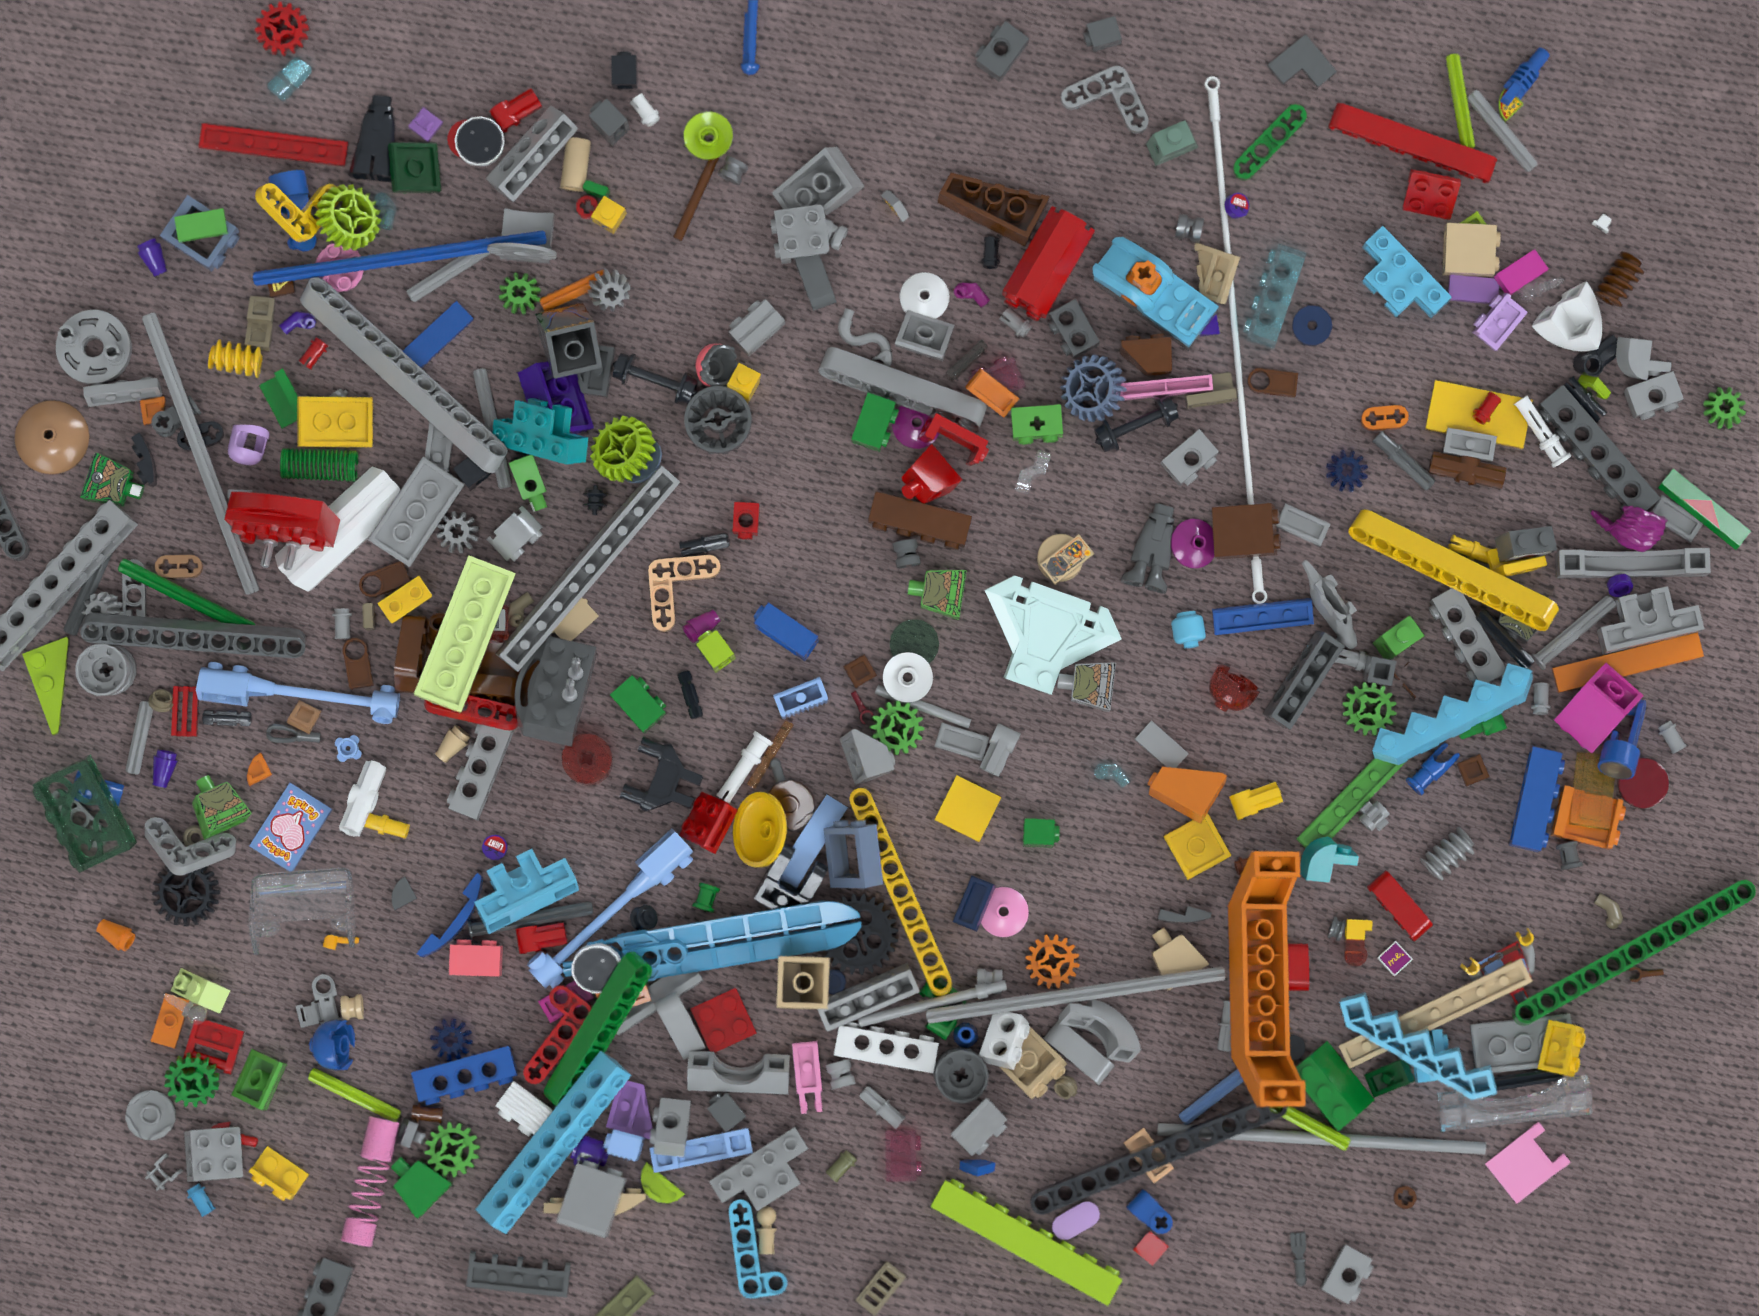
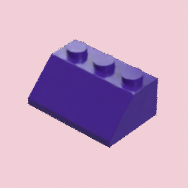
(539, 384)

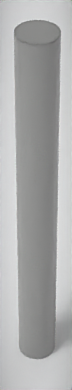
(929, 709)

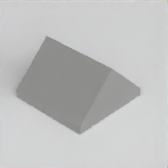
(924, 335)

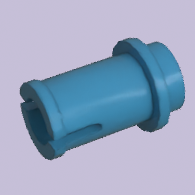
(200, 1199)

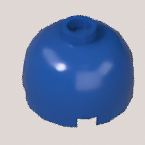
(331, 1044)

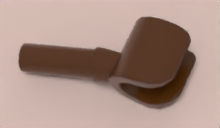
(1646, 973)

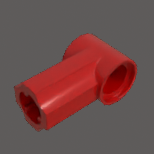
(513, 111)
(535, 938)

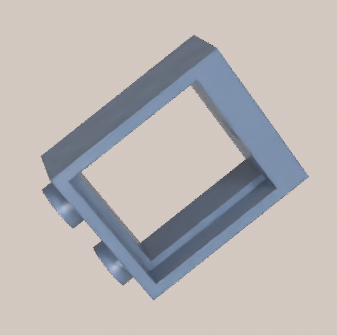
(217, 256)
(867, 854)

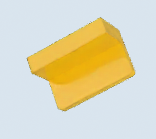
(1513, 567)

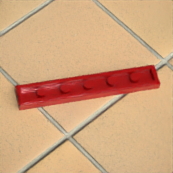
(273, 145)

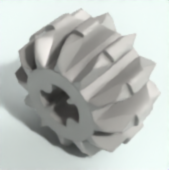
(618, 287)
(449, 536)
(103, 603)

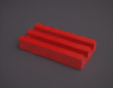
(174, 727)

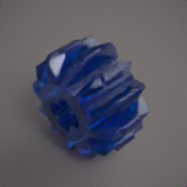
(1346, 480)
(456, 1047)

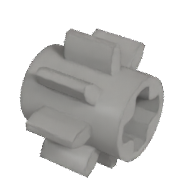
(1374, 816)

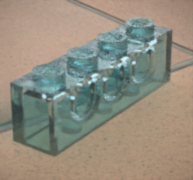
(1292, 261)

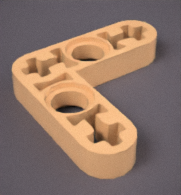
(666, 583)

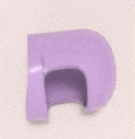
(237, 440)

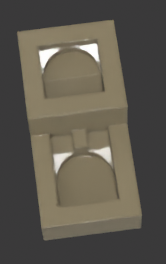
(260, 322)

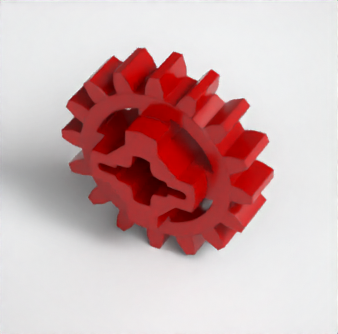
(286, 14)

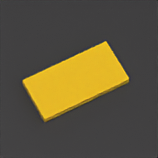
(1454, 405)

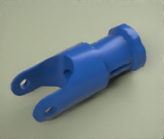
(1430, 770)

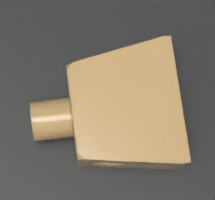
(1176, 954)

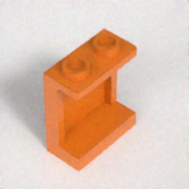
(1585, 835)

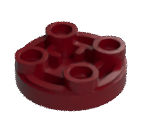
(1647, 786)

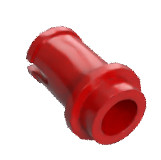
(314, 351)
(1486, 408)

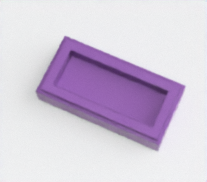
(1472, 289)

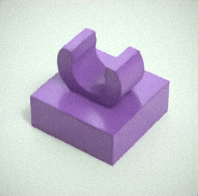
(425, 124)

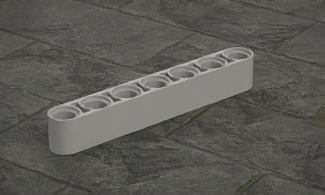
(902, 388)

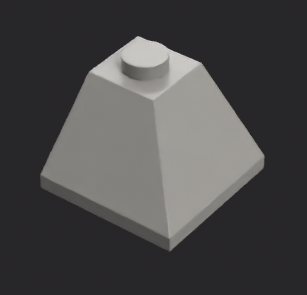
(866, 757)

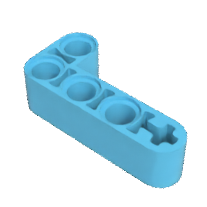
(750, 1248)

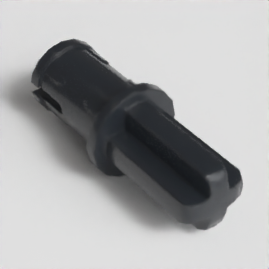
(705, 544)

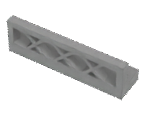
(659, 990)

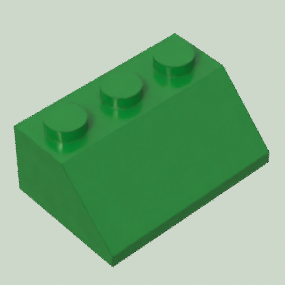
(1333, 1086)

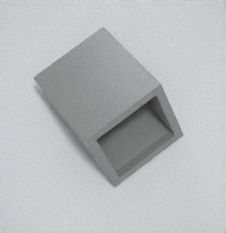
(592, 1199)

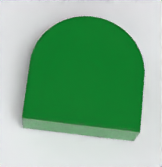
(595, 189)

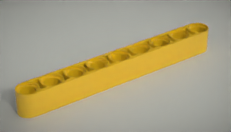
(1453, 570)
(907, 902)

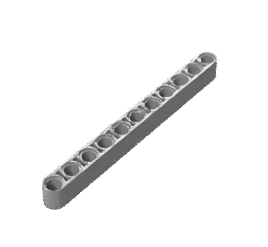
(403, 375)

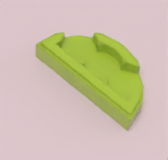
(659, 1187)

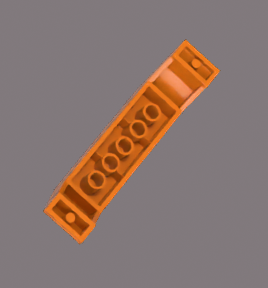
(1261, 979)

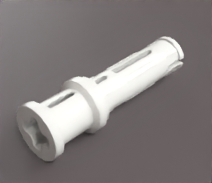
(1552, 441)
(750, 756)

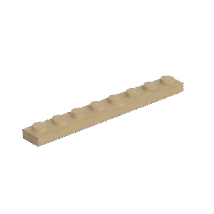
(1445, 1008)

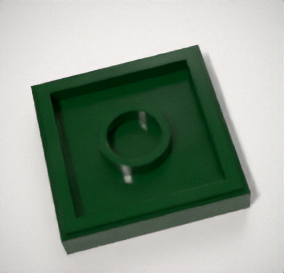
(414, 167)

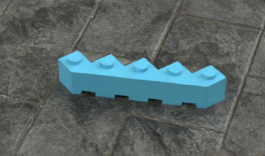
(1454, 717)
(1417, 1048)

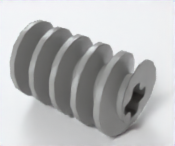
(1449, 854)

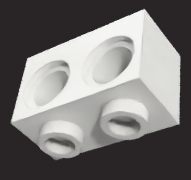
(998, 1038)

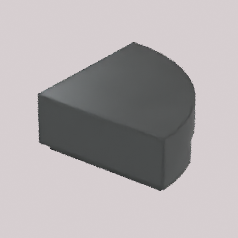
(402, 894)

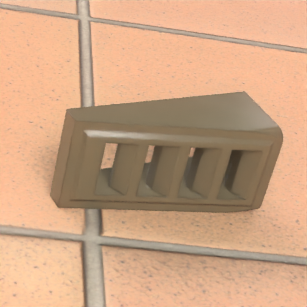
(894, 1272)

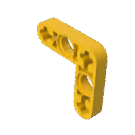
(302, 217)

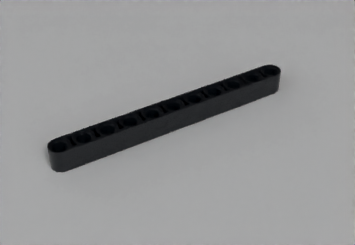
(1149, 1162)

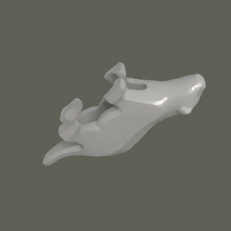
(1331, 605)

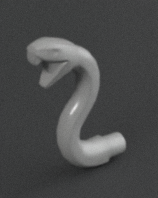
(844, 331)

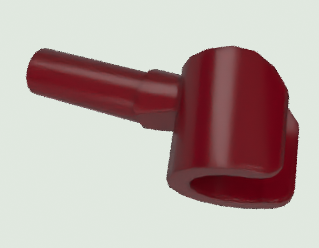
(862, 709)

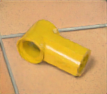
(1250, 802)

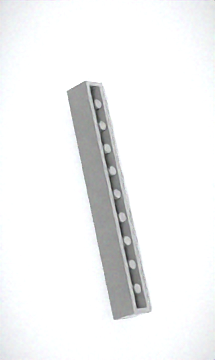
(587, 568)

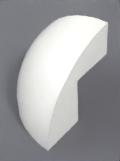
(1573, 321)

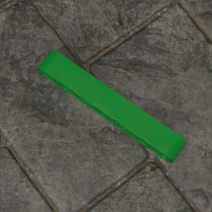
(600, 1024)

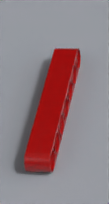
(1412, 141)

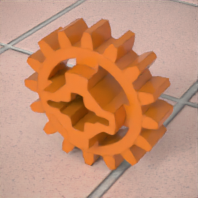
(1049, 950)

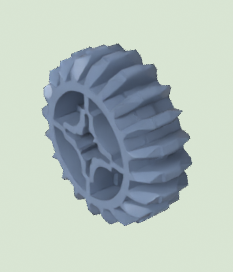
(1109, 379)

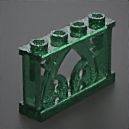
(101, 796)

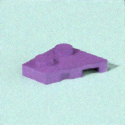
(631, 1111)

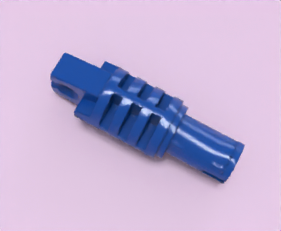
(1524, 76)

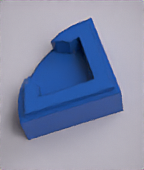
(977, 1167)

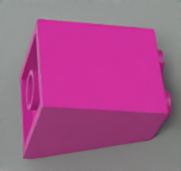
(1598, 708)

